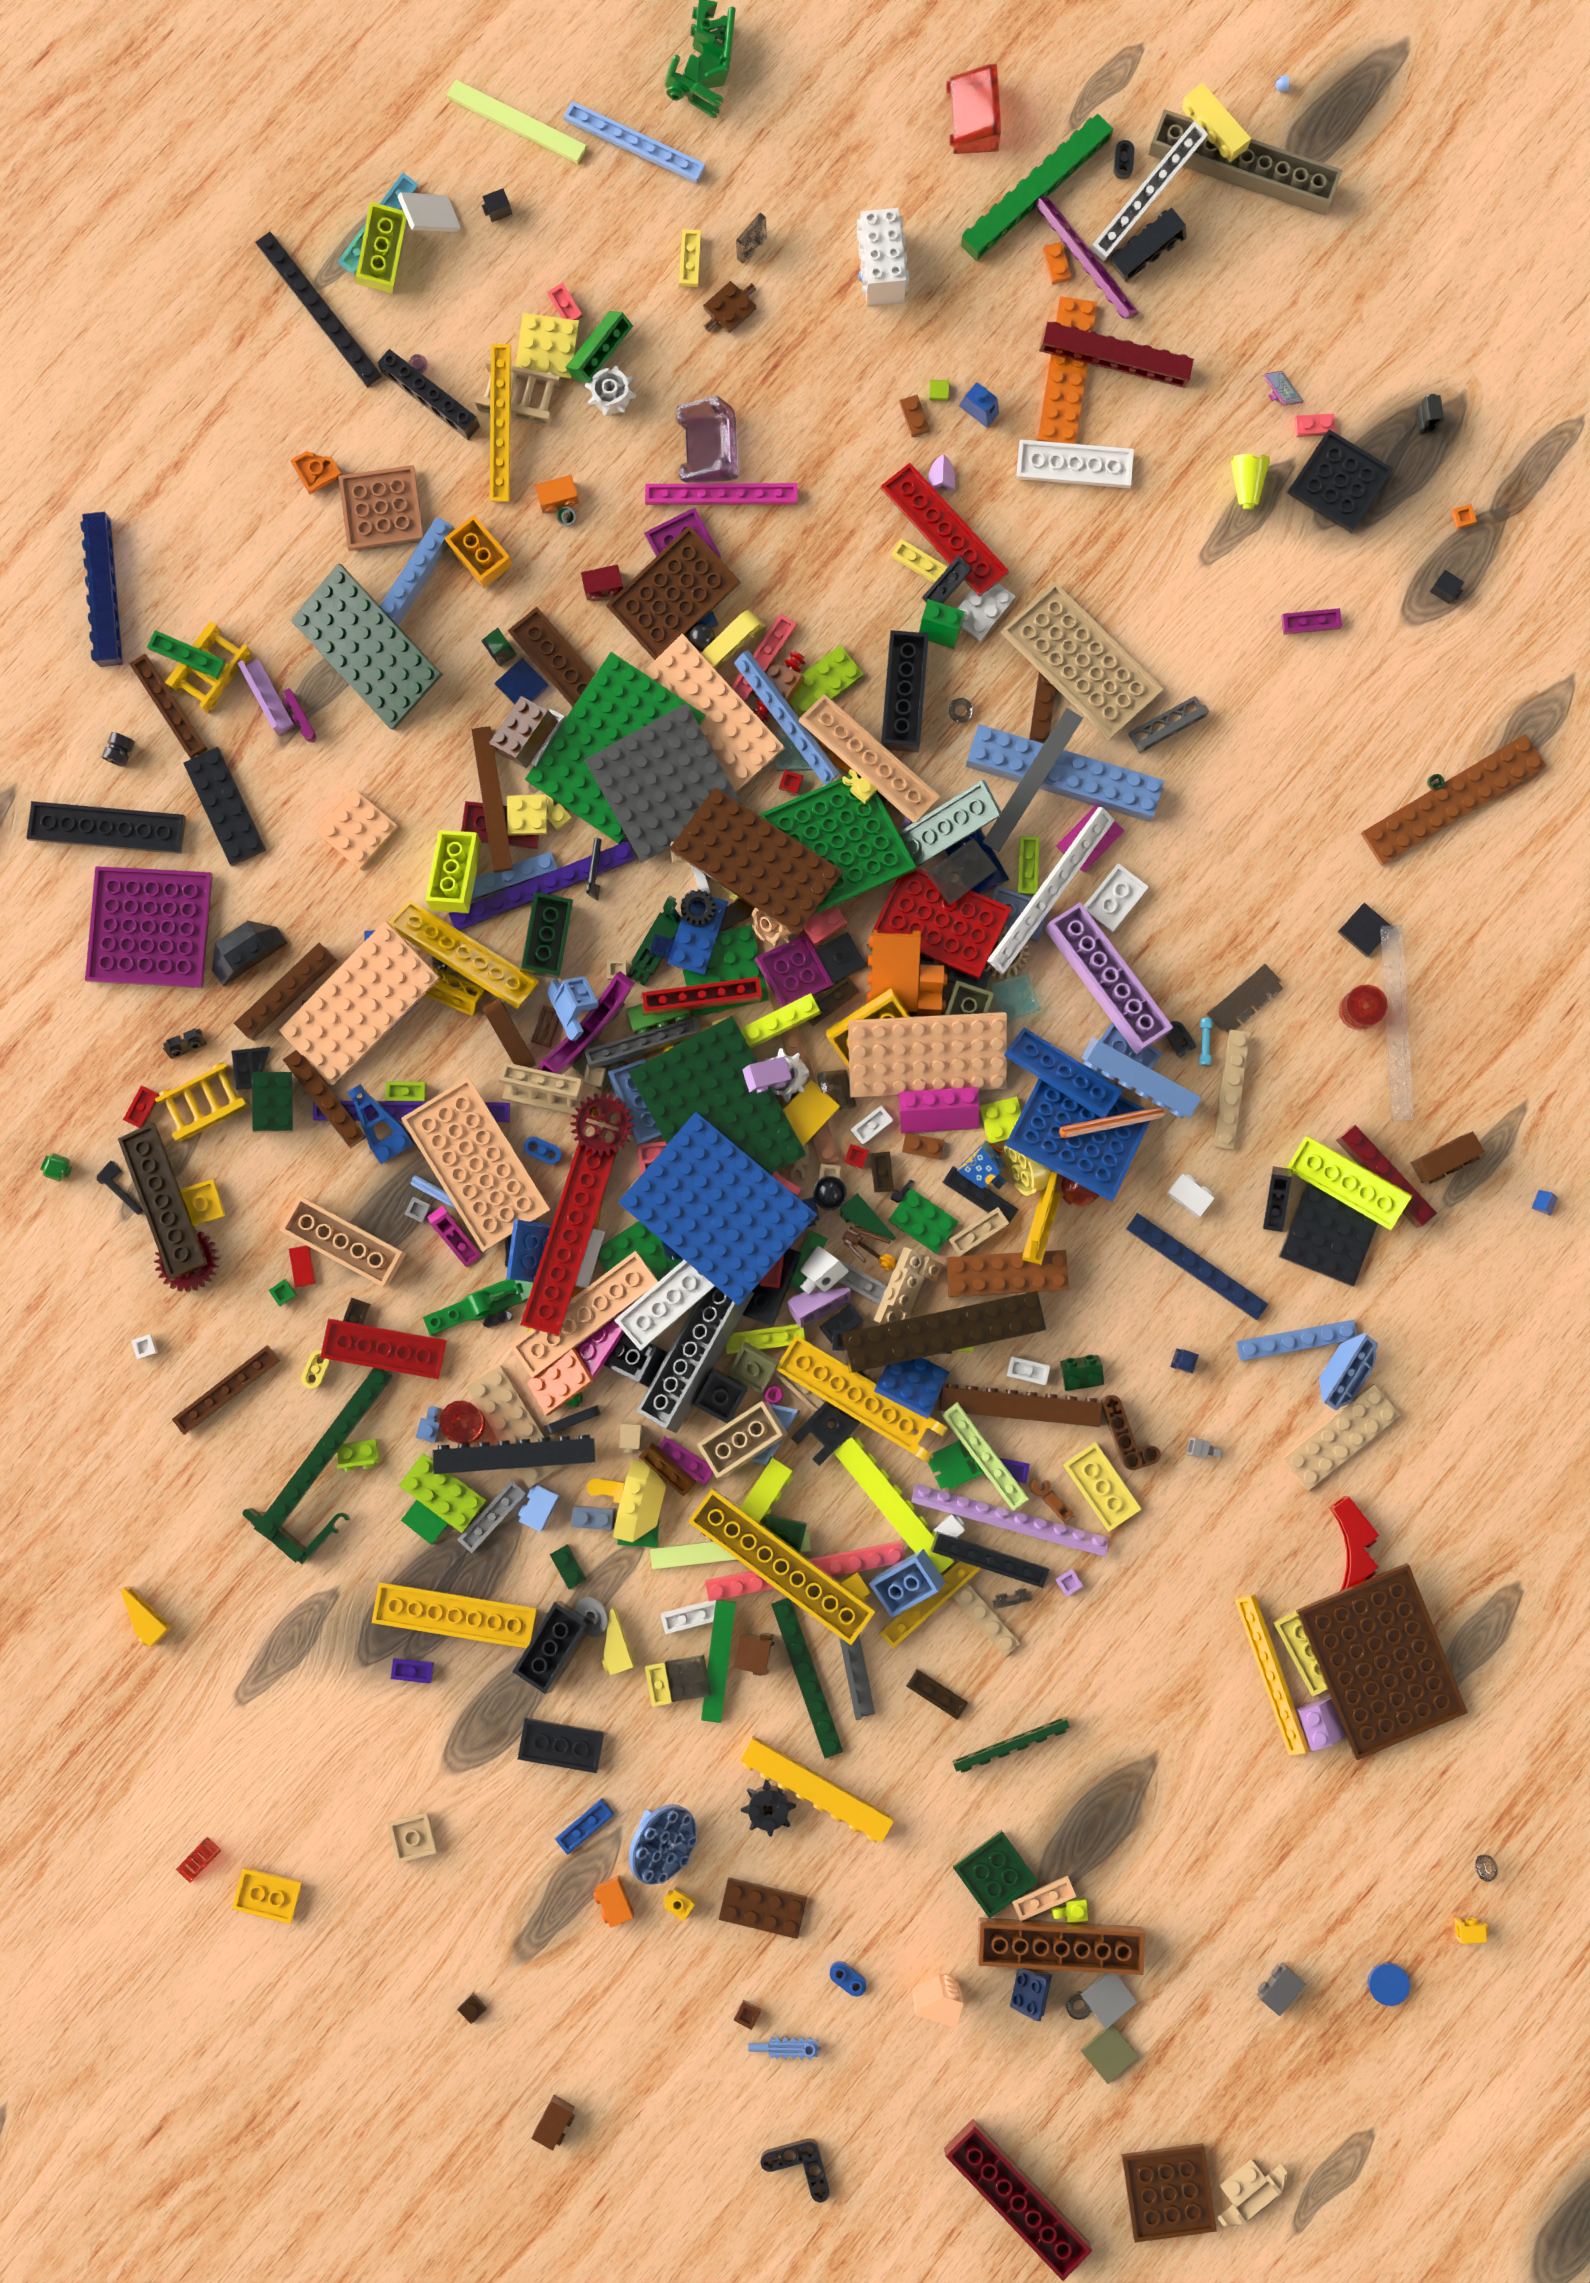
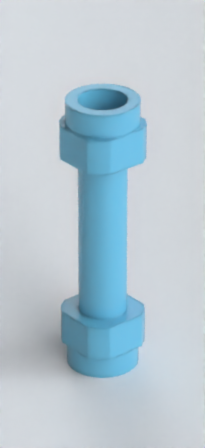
(1205, 1059)

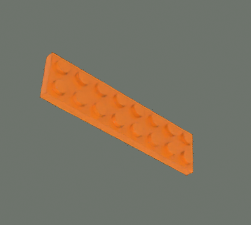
(1066, 378)

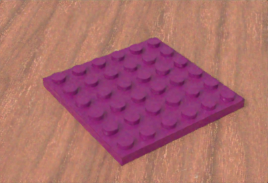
(149, 927)

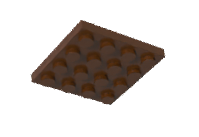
(1169, 2192)

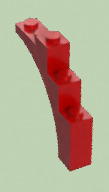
(1357, 1535)

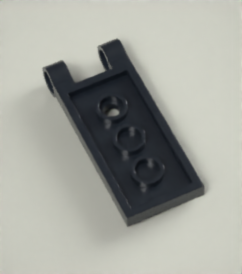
(827, 1437)

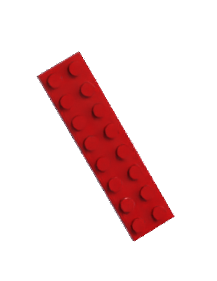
(943, 527)

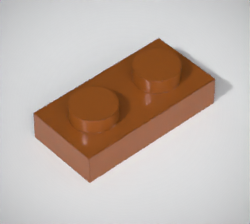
(914, 415)
(922, 1146)

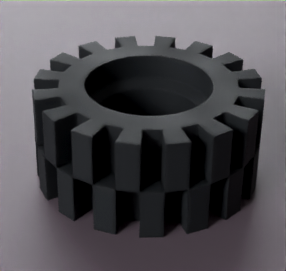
(698, 920)

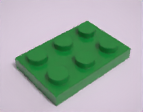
(923, 1221)

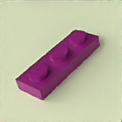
(1311, 621)
(687, 1460)

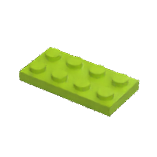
(829, 677)
(442, 1493)

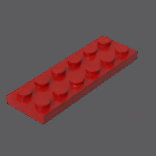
(383, 1348)

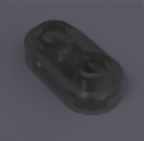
(1003, 1600)

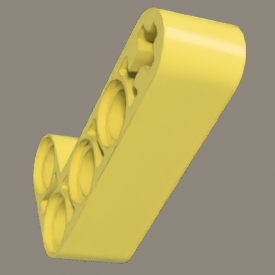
(733, 637)

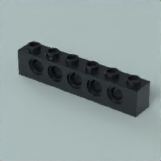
(428, 394)

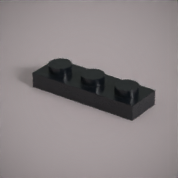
(949, 580)

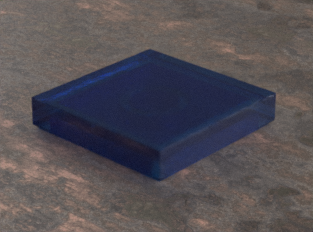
(521, 681)

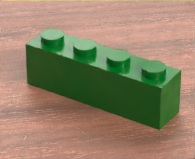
(599, 346)

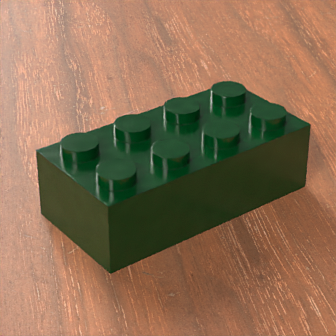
(546, 935)

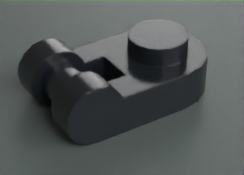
(1177, 1033)

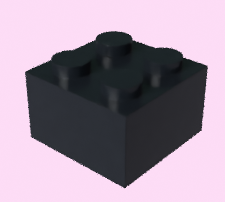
(720, 1395)

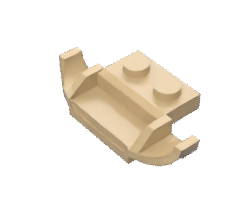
(1250, 2192)

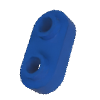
(543, 1150)
(848, 1979)

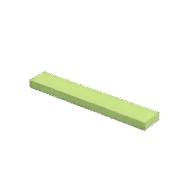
(985, 1456)

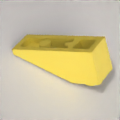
(616, 1651)

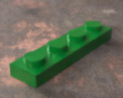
(186, 654)

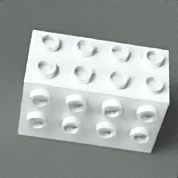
(882, 256)

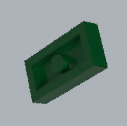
(568, 1566)

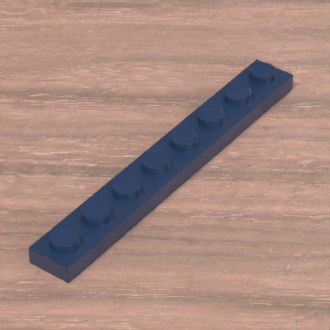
(1196, 1266)

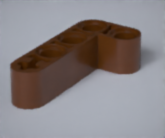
(508, 1033)
(1125, 1430)

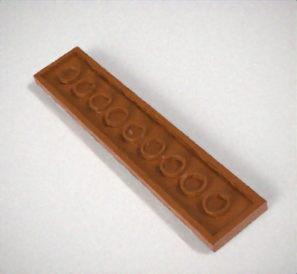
(1454, 800)

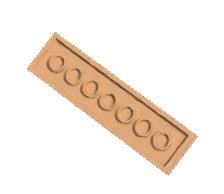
(869, 758)
(587, 1313)

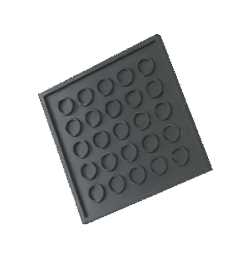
(658, 779)

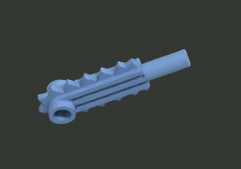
(787, 2047)

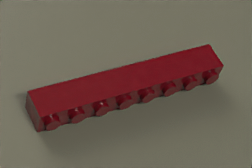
(1116, 354)

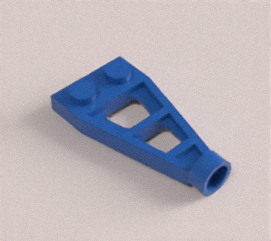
(391, 1145)

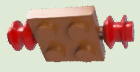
(785, 680)

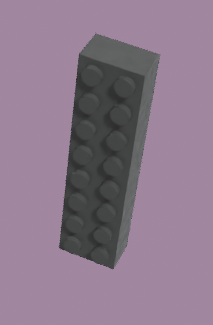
(691, 1359)

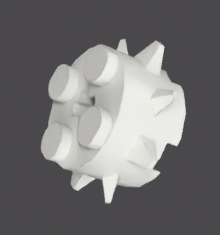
(610, 391)
(799, 1076)

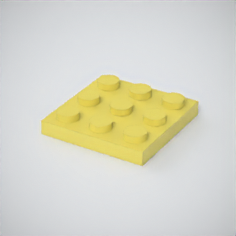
(547, 344)

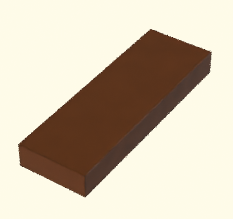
(667, 1469)

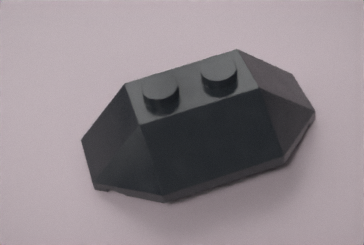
(244, 949)

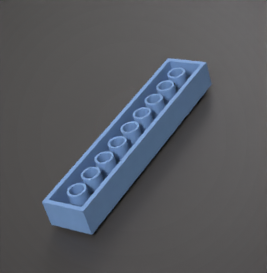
(1071, 775)

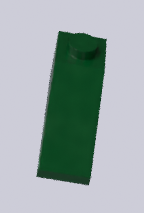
(861, 1215)

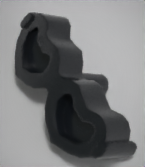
(494, 1321)

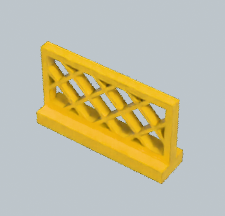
(1042, 1223)

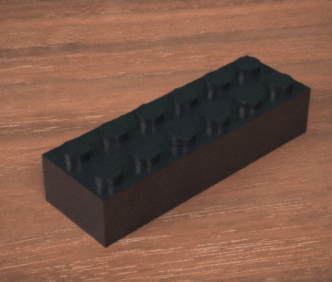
(904, 691)

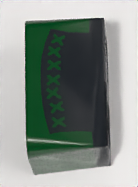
(498, 647)

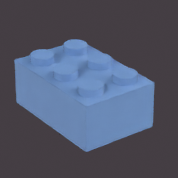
(907, 1583)

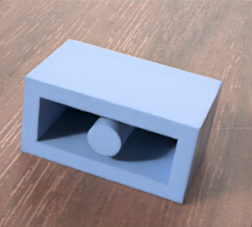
(539, 1507)

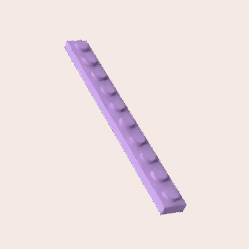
(1010, 1520)

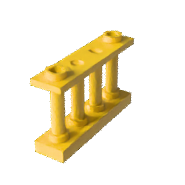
(209, 636)
(201, 1121)

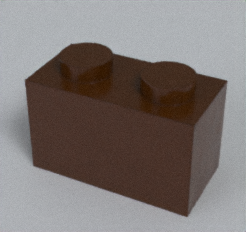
(553, 2122)

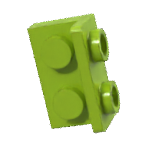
(357, 1454)

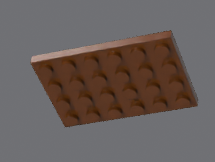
(673, 593)

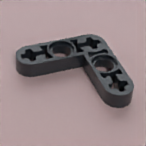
(807, 2159)

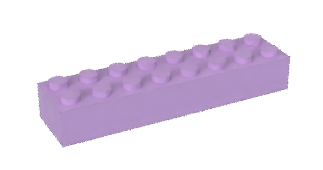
(1108, 978)

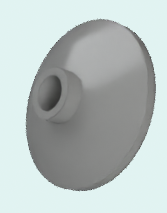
(594, 1611)

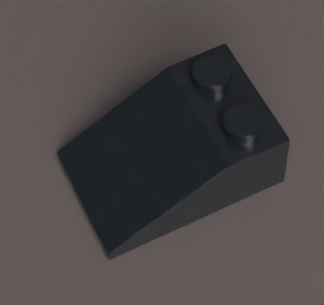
(633, 1363)

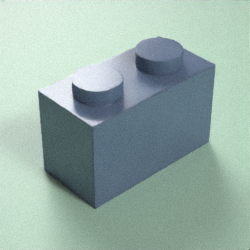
(593, 1517)

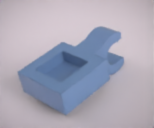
(429, 1428)

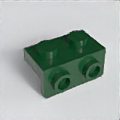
(1082, 1372)

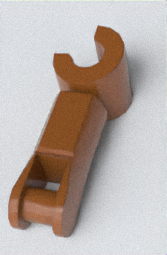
(1051, 1499)

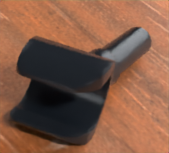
(897, 1195)

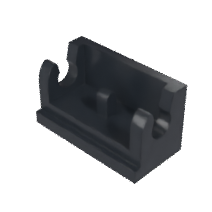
(844, 1321)

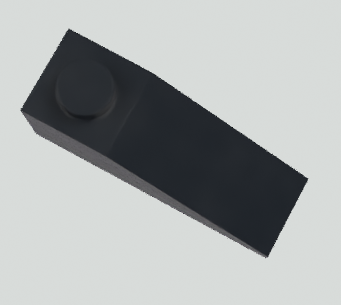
(1277, 1199)

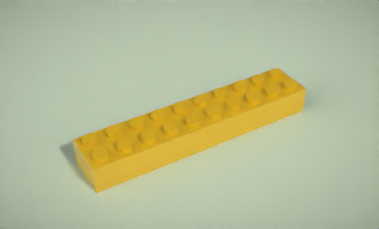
(782, 1566)

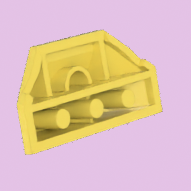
(639, 1502)

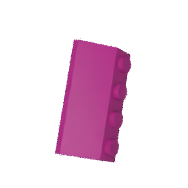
(939, 1110)

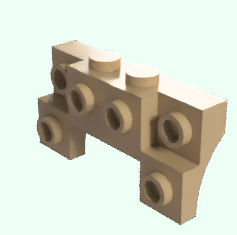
(905, 1285)

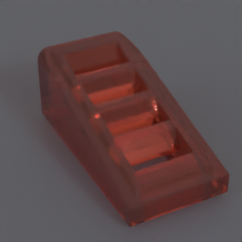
(208, 1850)

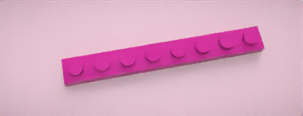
(721, 494)

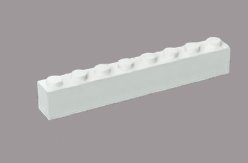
(1149, 191)

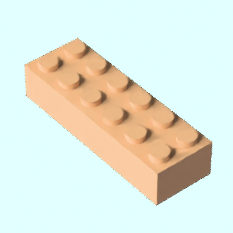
(342, 1241)

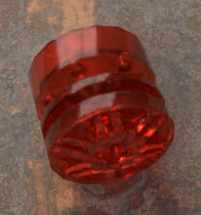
(1355, 1015)
(450, 1422)

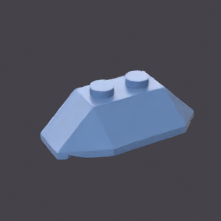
(1347, 1371)

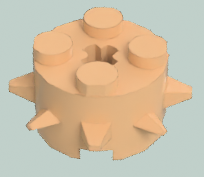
(768, 928)

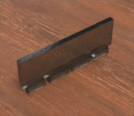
(1240, 1001)

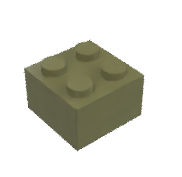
(969, 1000)

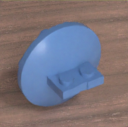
(662, 1843)

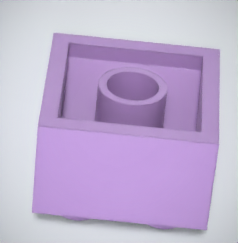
(1320, 1724)

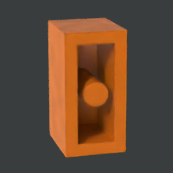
(557, 494)
(614, 1901)

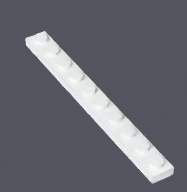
(1051, 890)

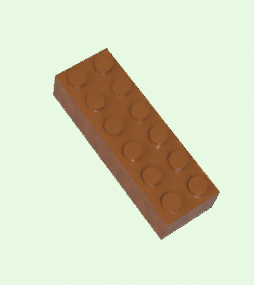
(1006, 1274)

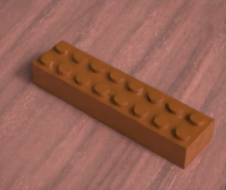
(1060, 1946)

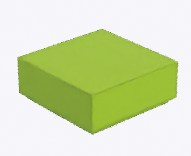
(938, 390)

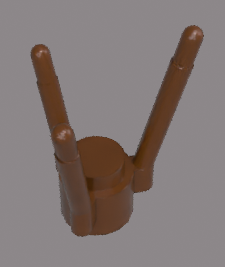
(853, 1237)

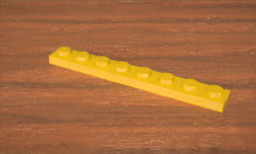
(500, 422)
(1272, 1675)

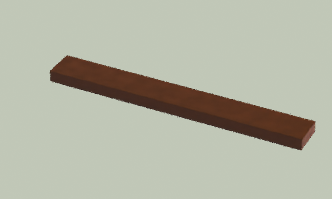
(492, 800)

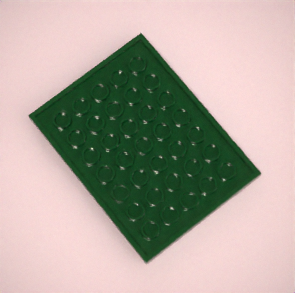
(709, 1079)

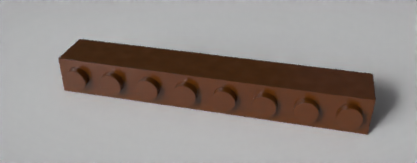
(1022, 1406)

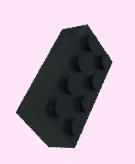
(552, 1647)

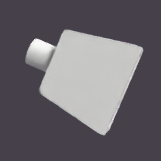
(821, 1271)

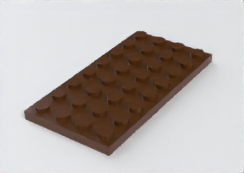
(756, 861)

